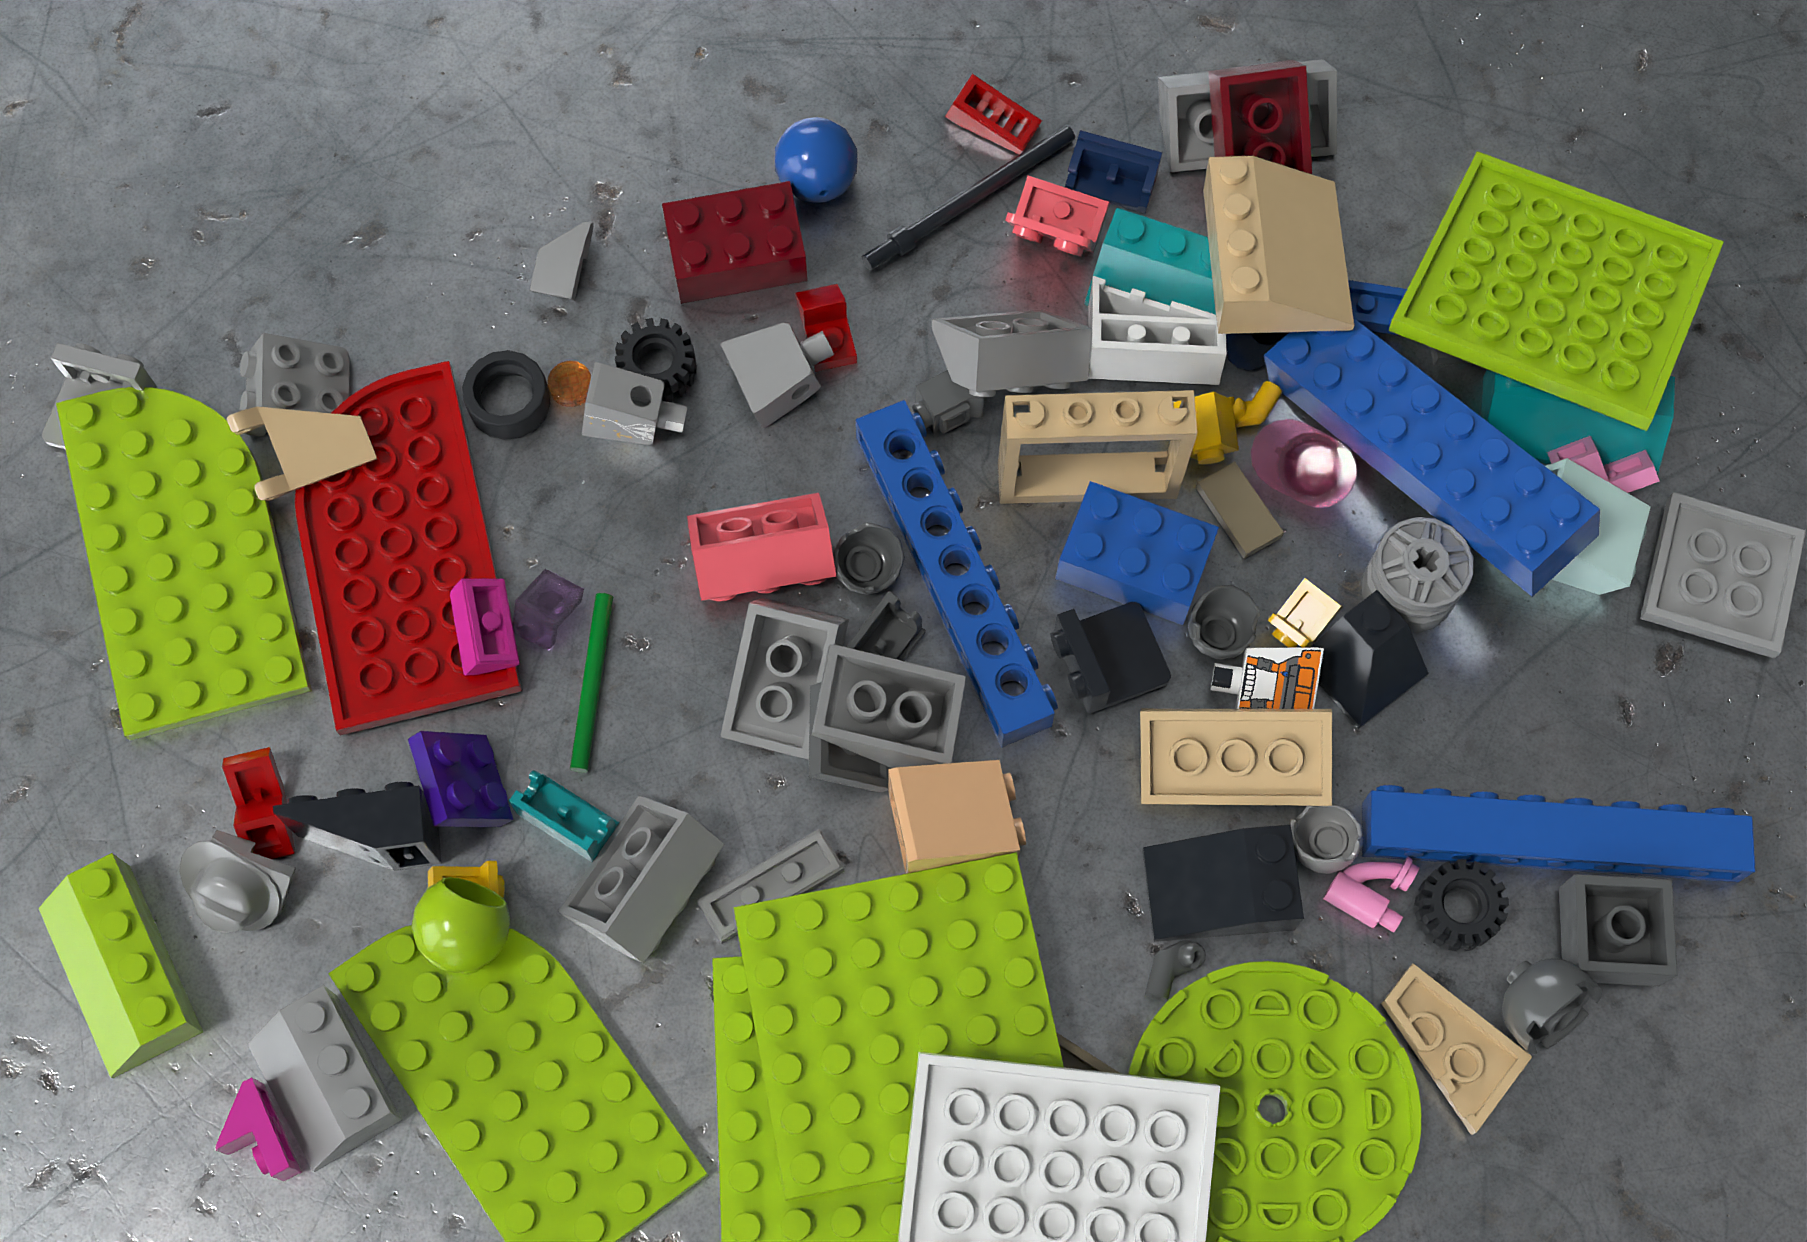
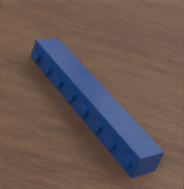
(1558, 835)

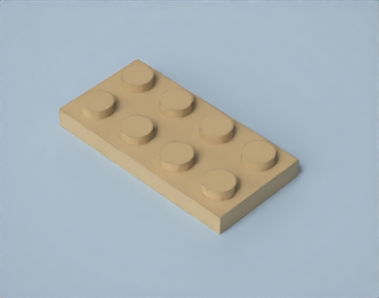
(1236, 756)

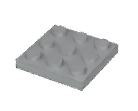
(1723, 575)

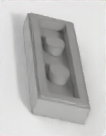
(786, 874)

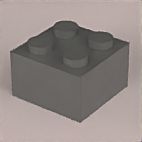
(1619, 928)

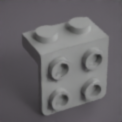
(88, 373)
(294, 376)

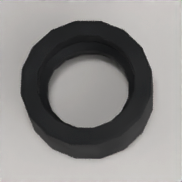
(502, 364)

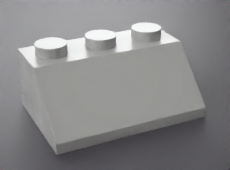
(1013, 351)
(642, 878)
(322, 1078)

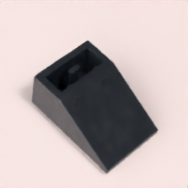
(377, 826)

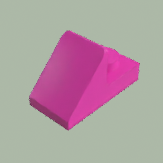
(257, 1121)

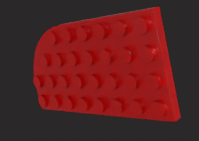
(390, 549)

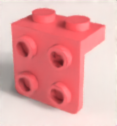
(1058, 214)

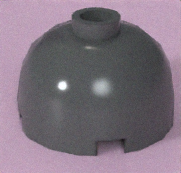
(1546, 1001)

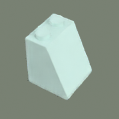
(1612, 557)

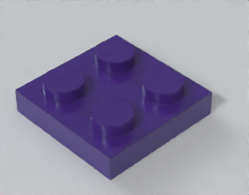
(460, 779)

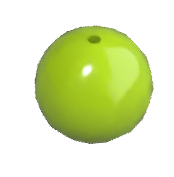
(460, 925)

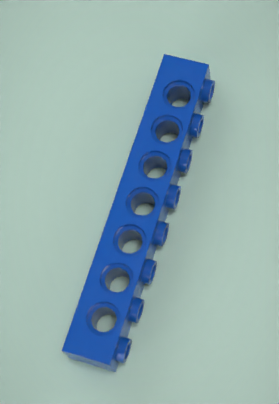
(1009, 716)

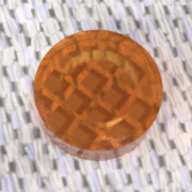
(569, 383)

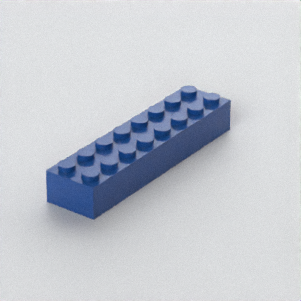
(1437, 451)

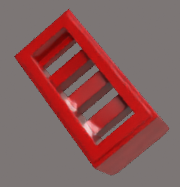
(976, 122)

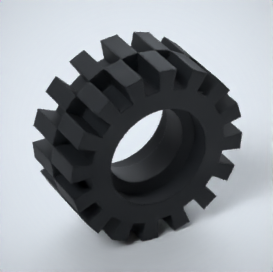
(663, 338)
(1483, 888)

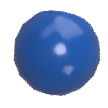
(816, 159)

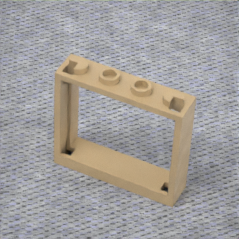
(1095, 419)

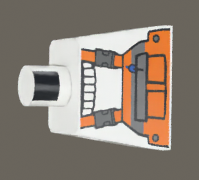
(1272, 678)

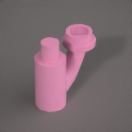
(1364, 903)

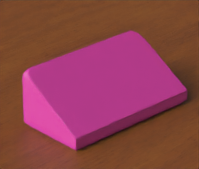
(483, 625)

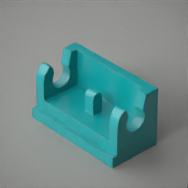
(563, 815)

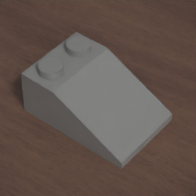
(775, 666)
(888, 708)

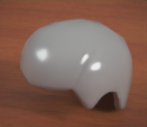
(1326, 838)

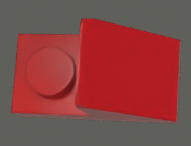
(826, 311)

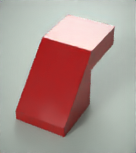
(255, 790)

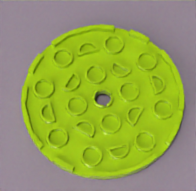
(1344, 1092)

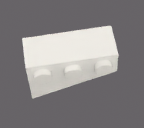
(1151, 340)

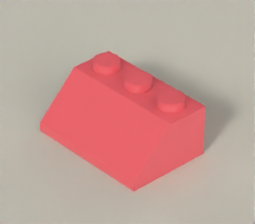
(761, 547)

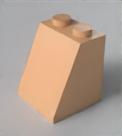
(953, 813)

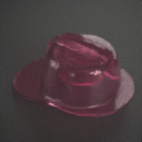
(1303, 463)

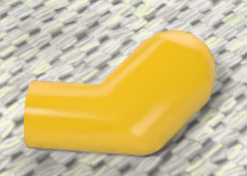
(1256, 411)

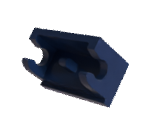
(1113, 171)

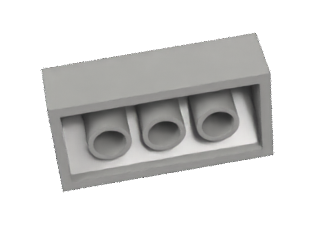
(1188, 116)

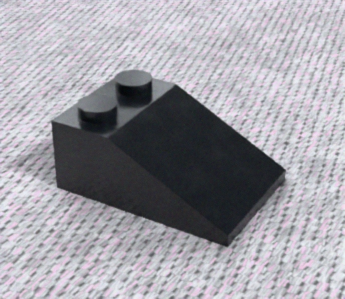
(1223, 884)

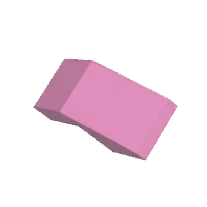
(1627, 473)

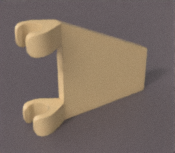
(306, 444)

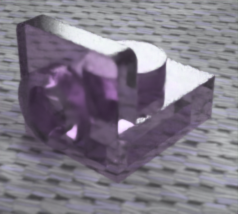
(544, 608)

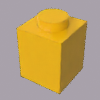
(1214, 428)

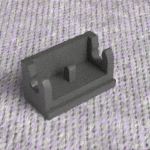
(889, 630)

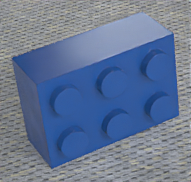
(1136, 552)

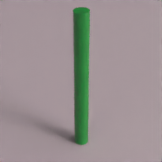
(591, 683)

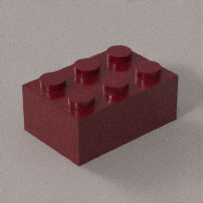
(1262, 113)
(735, 242)

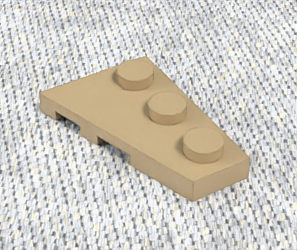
(1456, 1045)

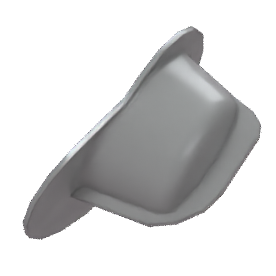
(228, 889)

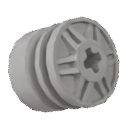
(1424, 594)

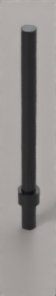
(904, 238)

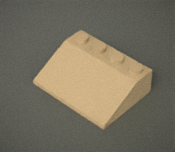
(1275, 248)

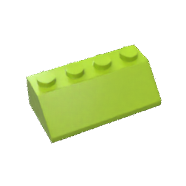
(118, 965)

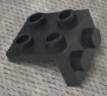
(1110, 655)

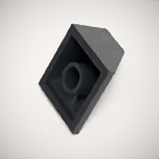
(1369, 659)

